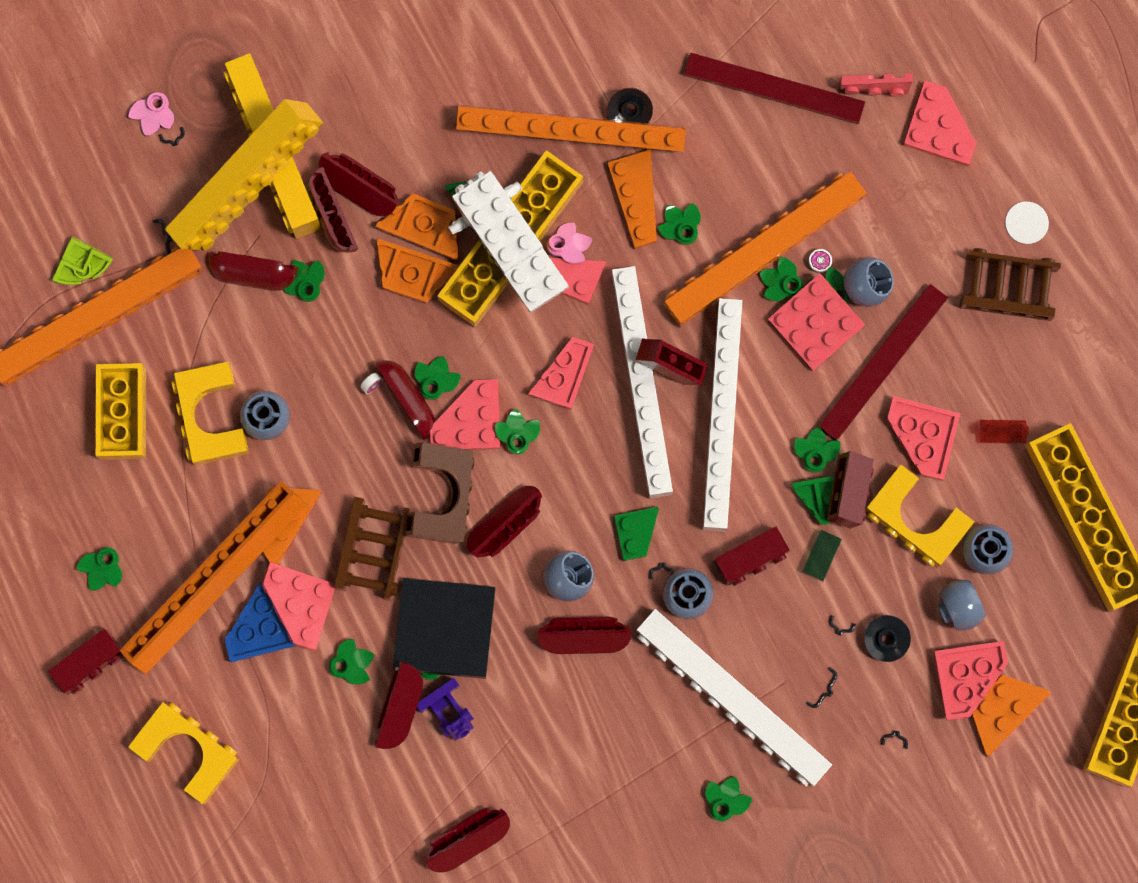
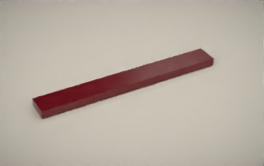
(774, 88)
(883, 362)

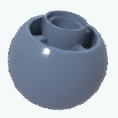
(868, 281)
(254, 404)
(1001, 541)
(568, 576)
(706, 590)
(961, 605)

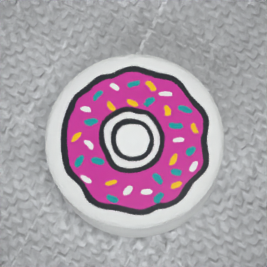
(820, 260)
(371, 383)

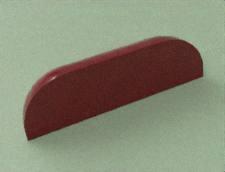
(359, 184)
(330, 213)
(252, 271)
(407, 396)
(505, 522)
(584, 635)
(399, 706)
(467, 839)

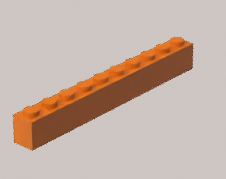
(571, 128)
(765, 248)
(97, 314)
(213, 577)

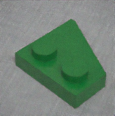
(816, 496)
(635, 532)

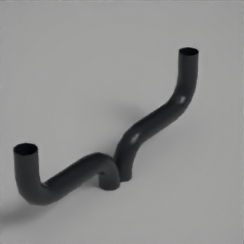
(165, 234)
(829, 689)

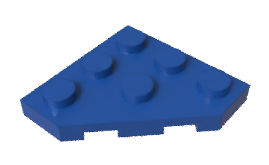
(257, 630)

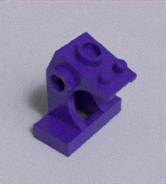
(442, 699)

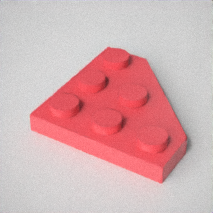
(939, 127)
(470, 419)
(925, 434)
(299, 603)
(968, 675)

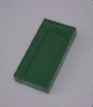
(821, 555)

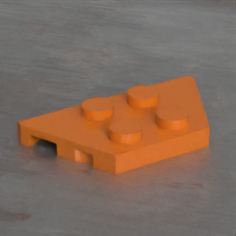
(424, 225)
(412, 272)
(281, 544)
(1005, 709)

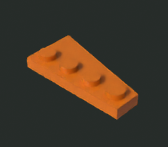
(635, 192)

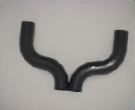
(172, 142)
(658, 568)
(837, 629)
(892, 735)

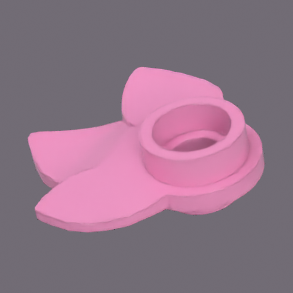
(150, 116)
(572, 244)

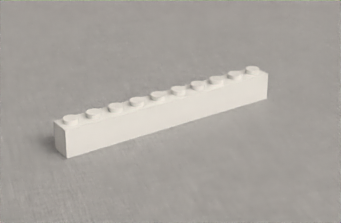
(642, 384)
(722, 415)
(734, 698)

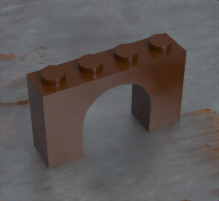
(456, 468)

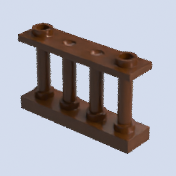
(996, 303)
(351, 556)

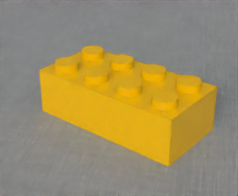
(120, 411)

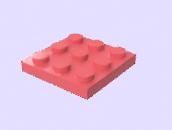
(817, 322)

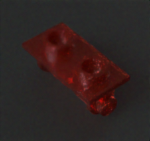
(1003, 431)

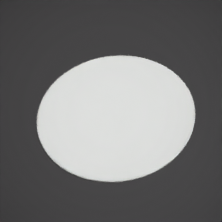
(1027, 222)

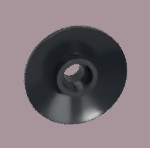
(643, 106)
(896, 630)

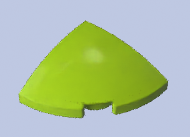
(81, 263)

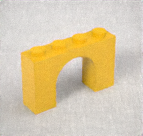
(191, 388)
(932, 546)
(217, 760)

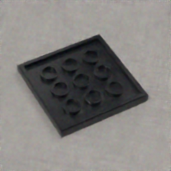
(445, 627)

